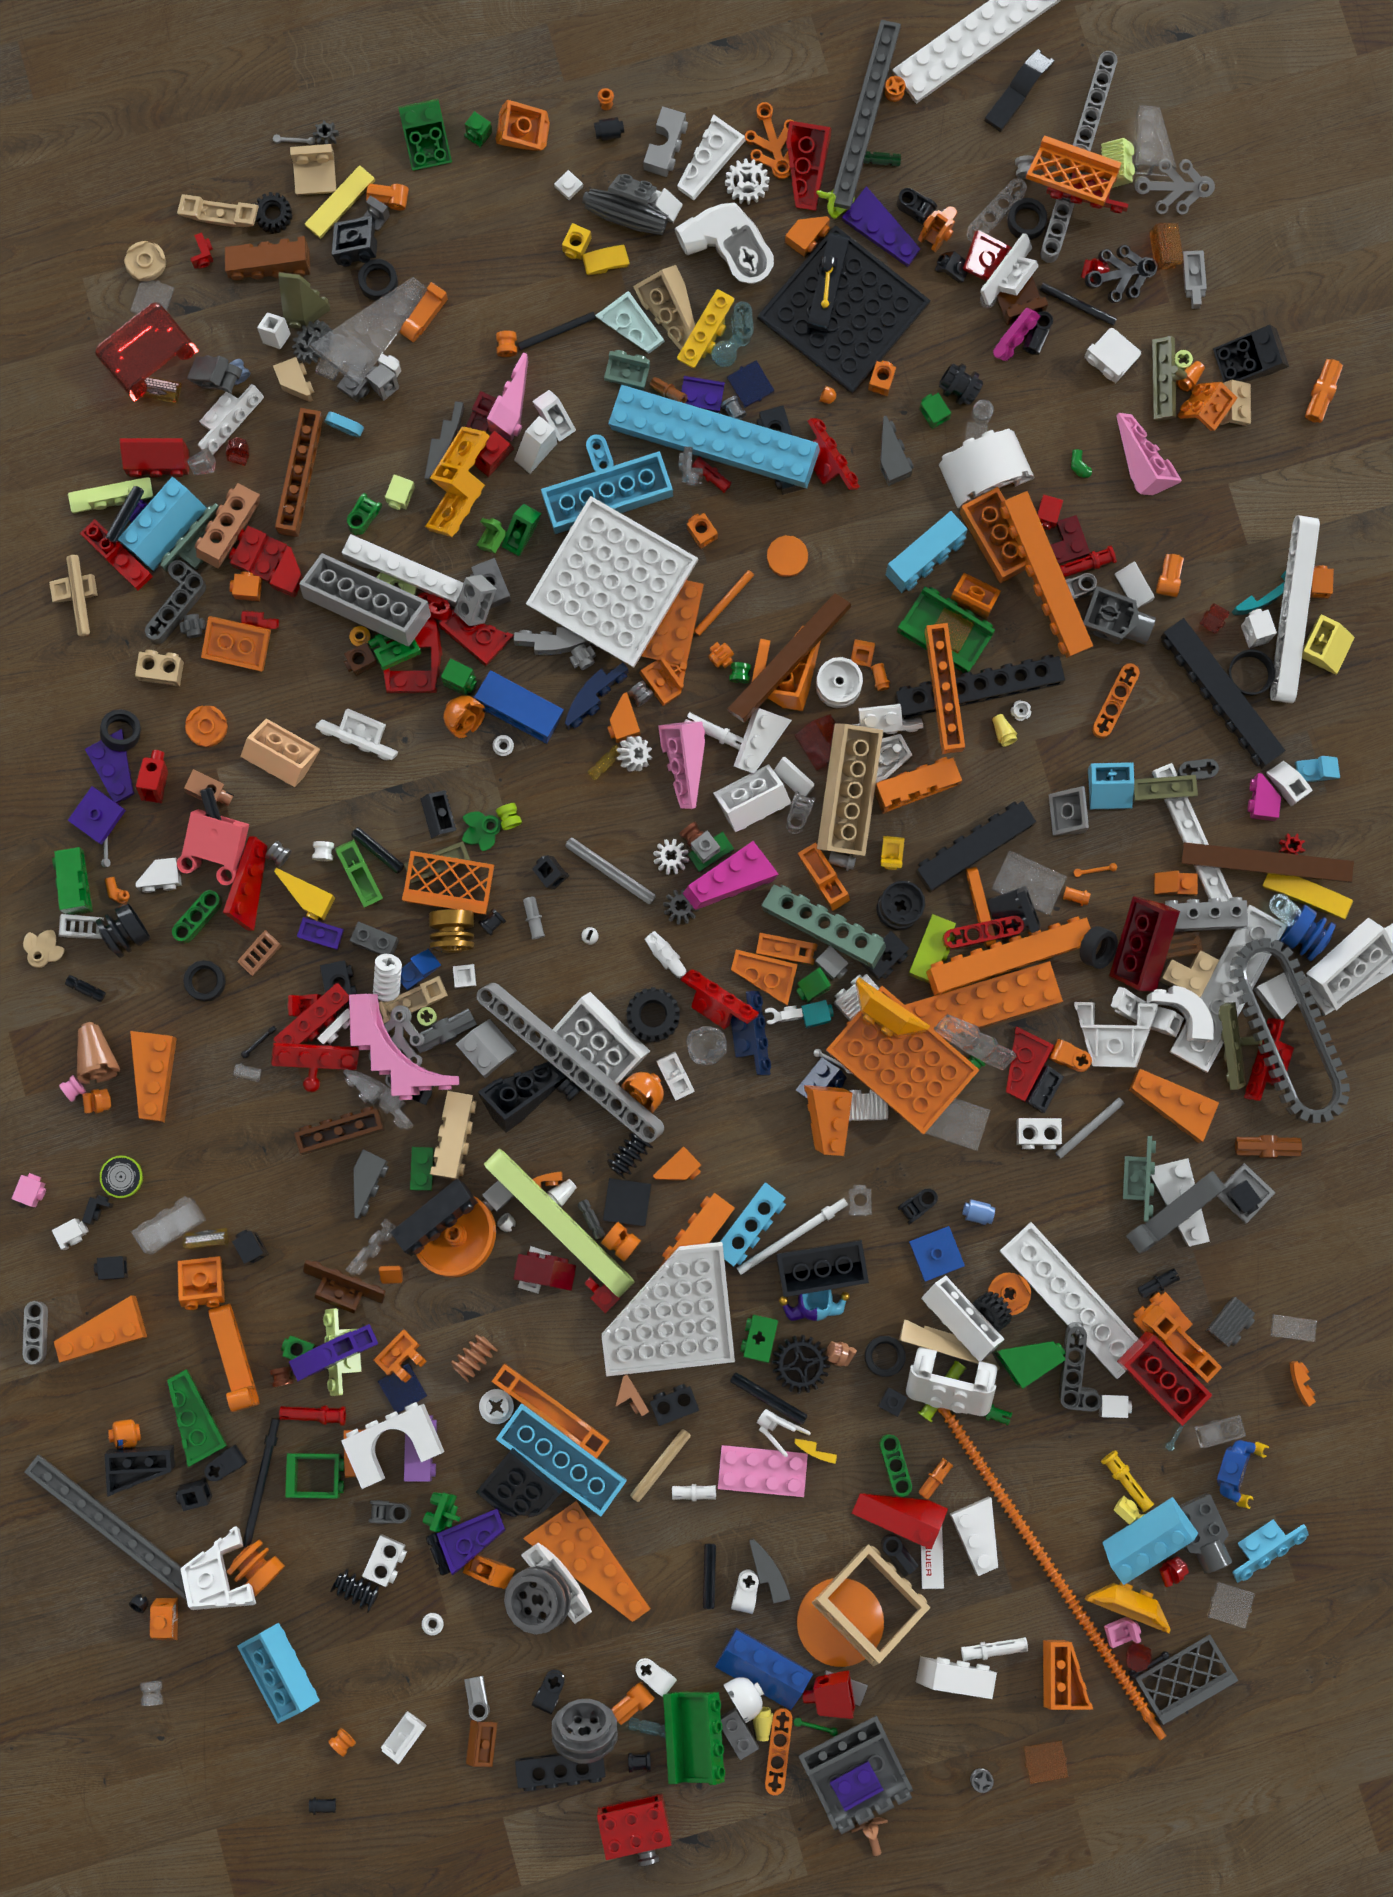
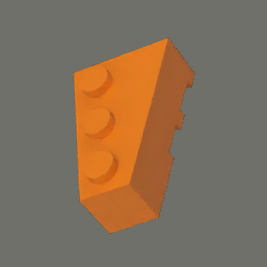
(1062, 1678)

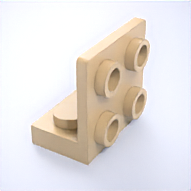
(313, 169)

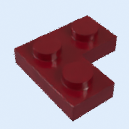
(1073, 541)

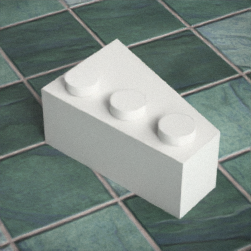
(977, 1534)
(956, 1677)

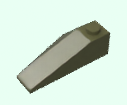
(299, 301)

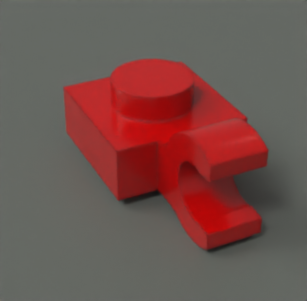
(257, 619)
(603, 1296)

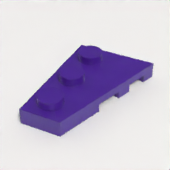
(112, 768)
(469, 1538)

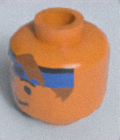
(124, 1434)

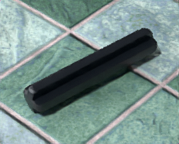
(124, 514)
(376, 849)
(709, 1576)

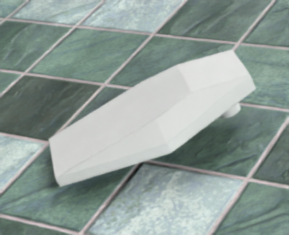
(893, 754)

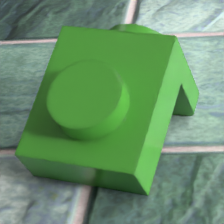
(492, 535)

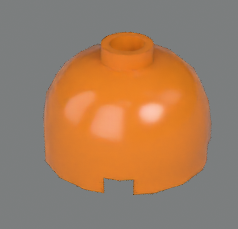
(463, 715)
(645, 1089)

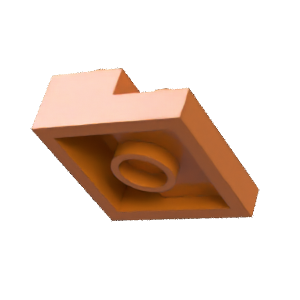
(200, 1282)
(1165, 1302)

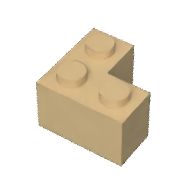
(1192, 978)

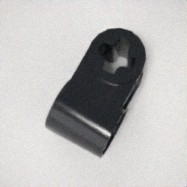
(917, 206)
(917, 1206)
(228, 1462)
(547, 1694)

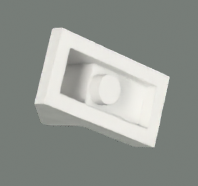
(666, 203)

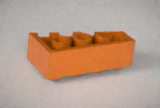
(917, 784)
(153, 1070)
(105, 1331)

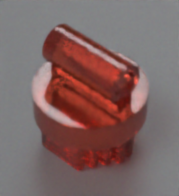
(237, 451)
(1214, 618)
(1138, 1657)

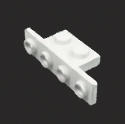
(1012, 271)
(227, 416)
(888, 719)
(359, 731)

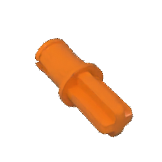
(935, 1479)

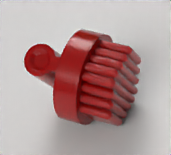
(1094, 265)
(1173, 1571)

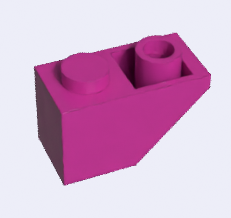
(1264, 801)

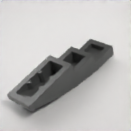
(448, 433)

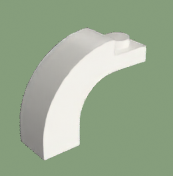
(1191, 1006)
(1165, 1020)

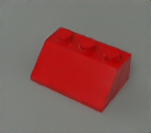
(154, 457)

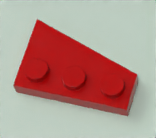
(479, 640)
(1030, 1059)

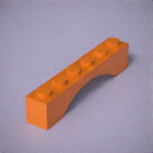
(550, 1410)

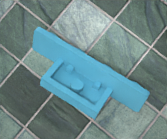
(1265, 1546)

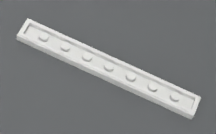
(1191, 832)

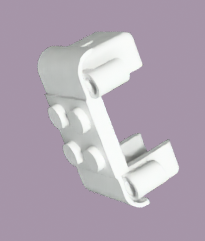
(948, 1392)

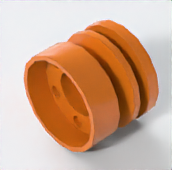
(255, 1567)

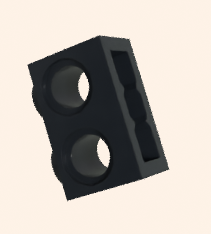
(676, 1410)

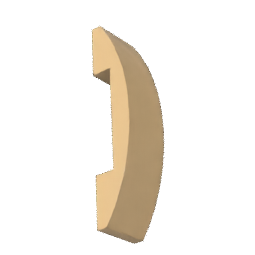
(217, 213)
(415, 999)

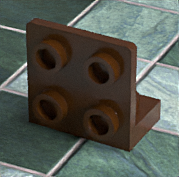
(1014, 305)

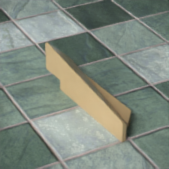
(940, 1341)

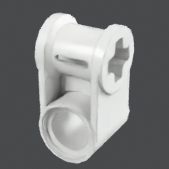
(745, 1596)
(657, 1679)

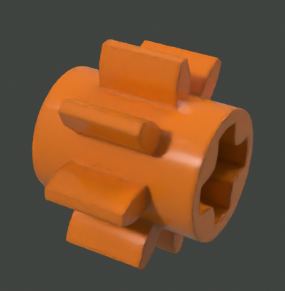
(721, 655)

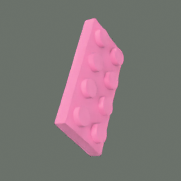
(762, 1471)

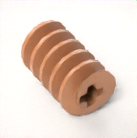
(473, 1357)

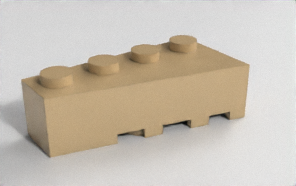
(453, 1136)

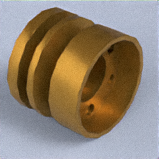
(451, 930)

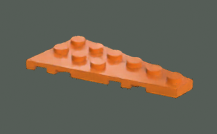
(589, 1559)

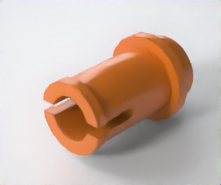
(606, 97)
(880, 677)
(1077, 896)

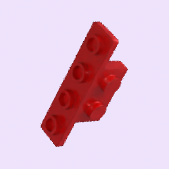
(1115, 206)
(829, 460)
(716, 1002)
(315, 1018)
(1260, 1073)

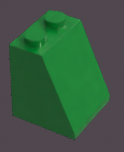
(1030, 1361)

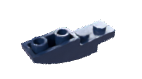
(587, 699)

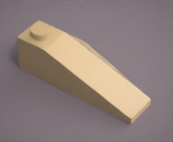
(669, 302)

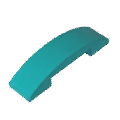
(1251, 604)

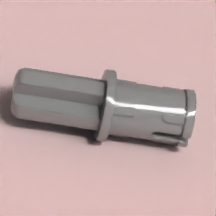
(533, 918)

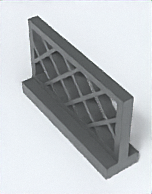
(1195, 1697)

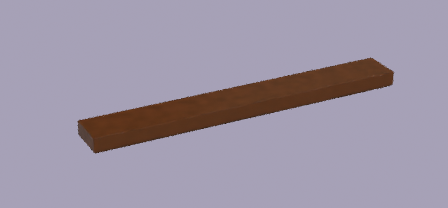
(789, 658)
(1267, 862)

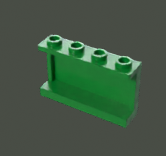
(927, 611)
(694, 1737)

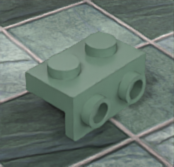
(627, 369)

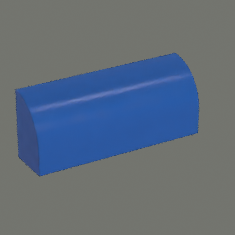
(519, 707)

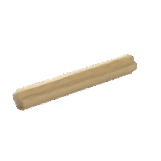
(78, 595)
(660, 1465)

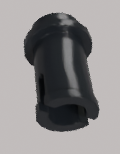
(322, 1805)

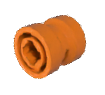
(506, 343)

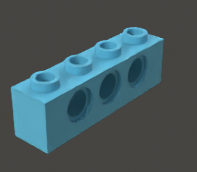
(764, 1195)

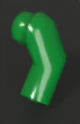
(1078, 466)

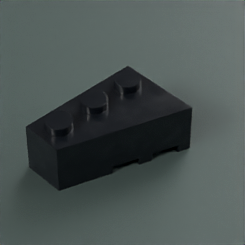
(136, 1465)

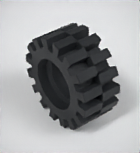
(281, 221)
(994, 1310)

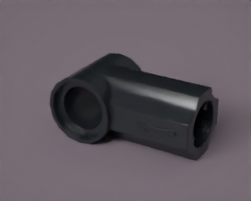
(1038, 335)
(899, 1556)

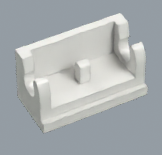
(403, 1737)

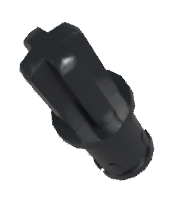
(1158, 1283)

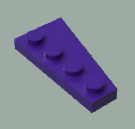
(880, 227)

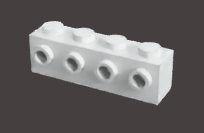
(962, 1318)

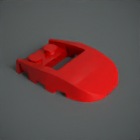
(418, 680)

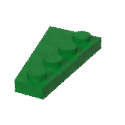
(196, 1424)

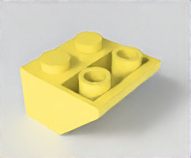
(1327, 644)

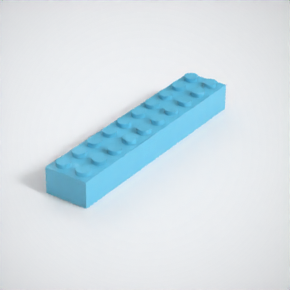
(714, 436)

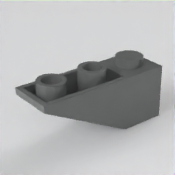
(893, 461)
(366, 1176)

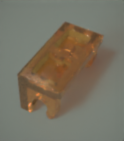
(1166, 245)

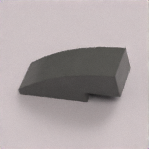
(769, 1572)

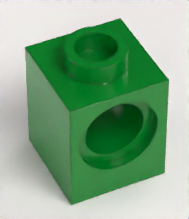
(934, 410)
(289, 1343)

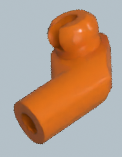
(115, 893)

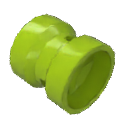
(508, 816)

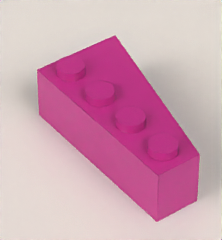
(734, 875)

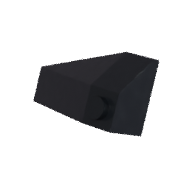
(516, 1097)

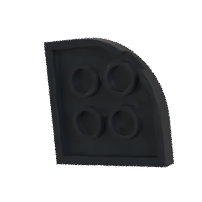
(518, 1487)

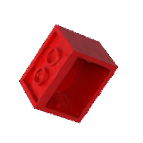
(634, 1826)

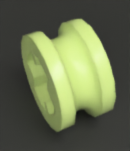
(1183, 353)
(431, 1012)

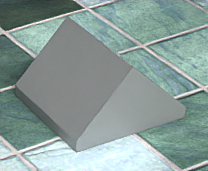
(1069, 811)

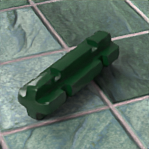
(881, 158)

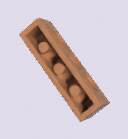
(216, 552)

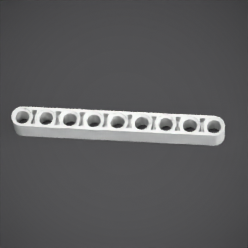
(1294, 608)

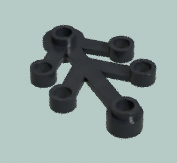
(1124, 272)

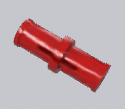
(712, 475)

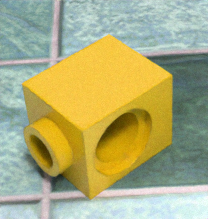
(576, 233)

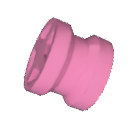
(72, 1088)

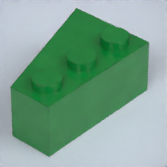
(72, 881)

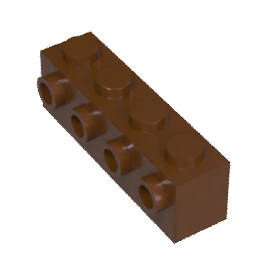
(339, 1131)

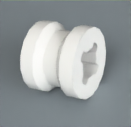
(323, 851)

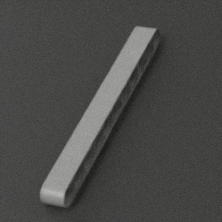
(1087, 129)
(580, 1063)

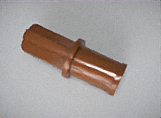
(668, 390)

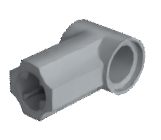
(476, 1695)

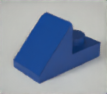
(418, 969)

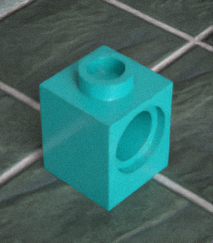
(817, 1014)

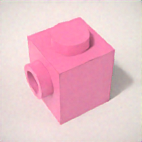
(29, 1190)

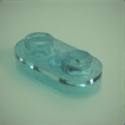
(1289, 910)

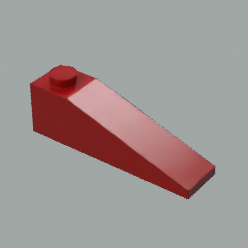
(807, 159)

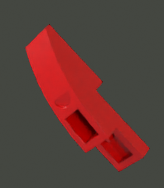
(116, 555)

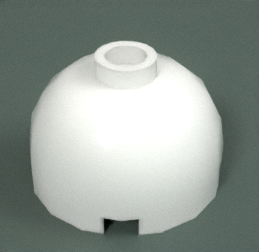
(745, 1697)

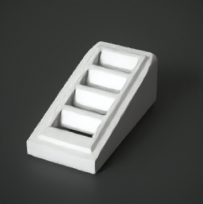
(71, 934)

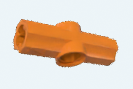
(1323, 390)

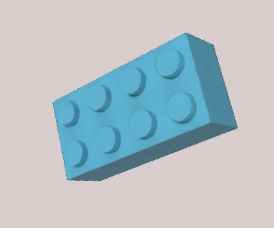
(926, 552)

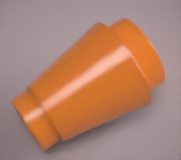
(1193, 374)

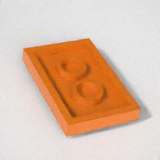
(235, 643)

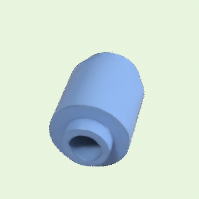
(978, 1212)

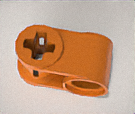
(1066, 1055)

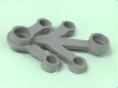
(1177, 187)
(398, 1038)

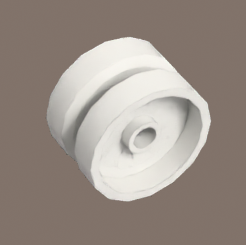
(839, 670)

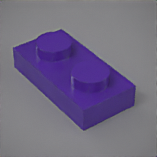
(320, 933)

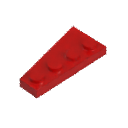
(246, 887)

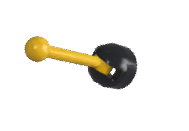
(828, 265)

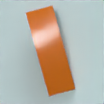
(824, 877)

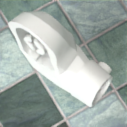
(734, 238)

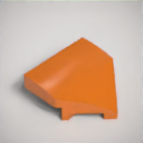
(664, 679)

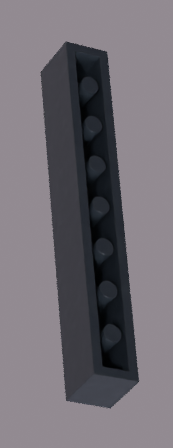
(1222, 693)

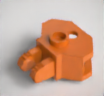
(938, 227)

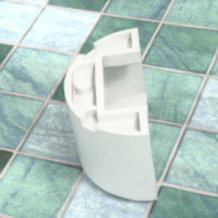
(984, 465)

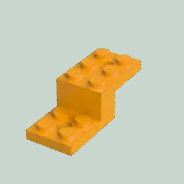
(455, 479)

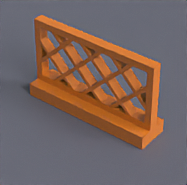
(1077, 159)
(445, 901)

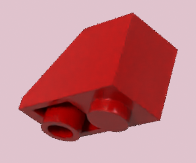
(287, 575)

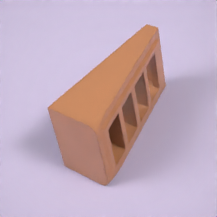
(264, 958)

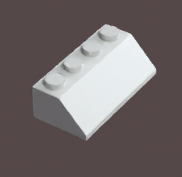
(1352, 963)

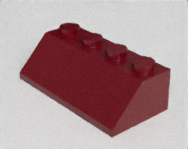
(1144, 944)

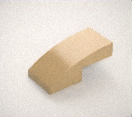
(62, 591)

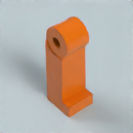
(424, 312)

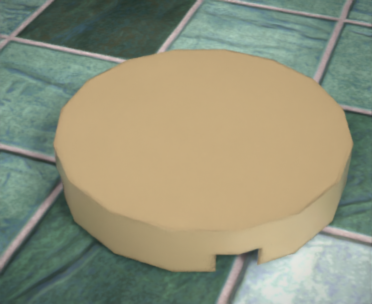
(145, 261)

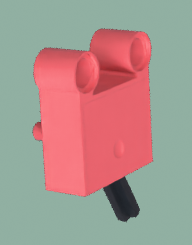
(213, 839)

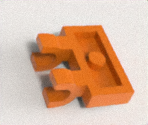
(397, 1352)

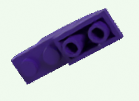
(333, 1352)

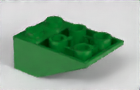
(425, 134)

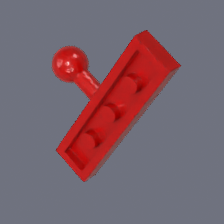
(313, 1058)

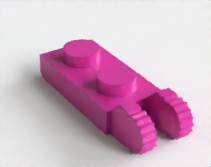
(1016, 334)

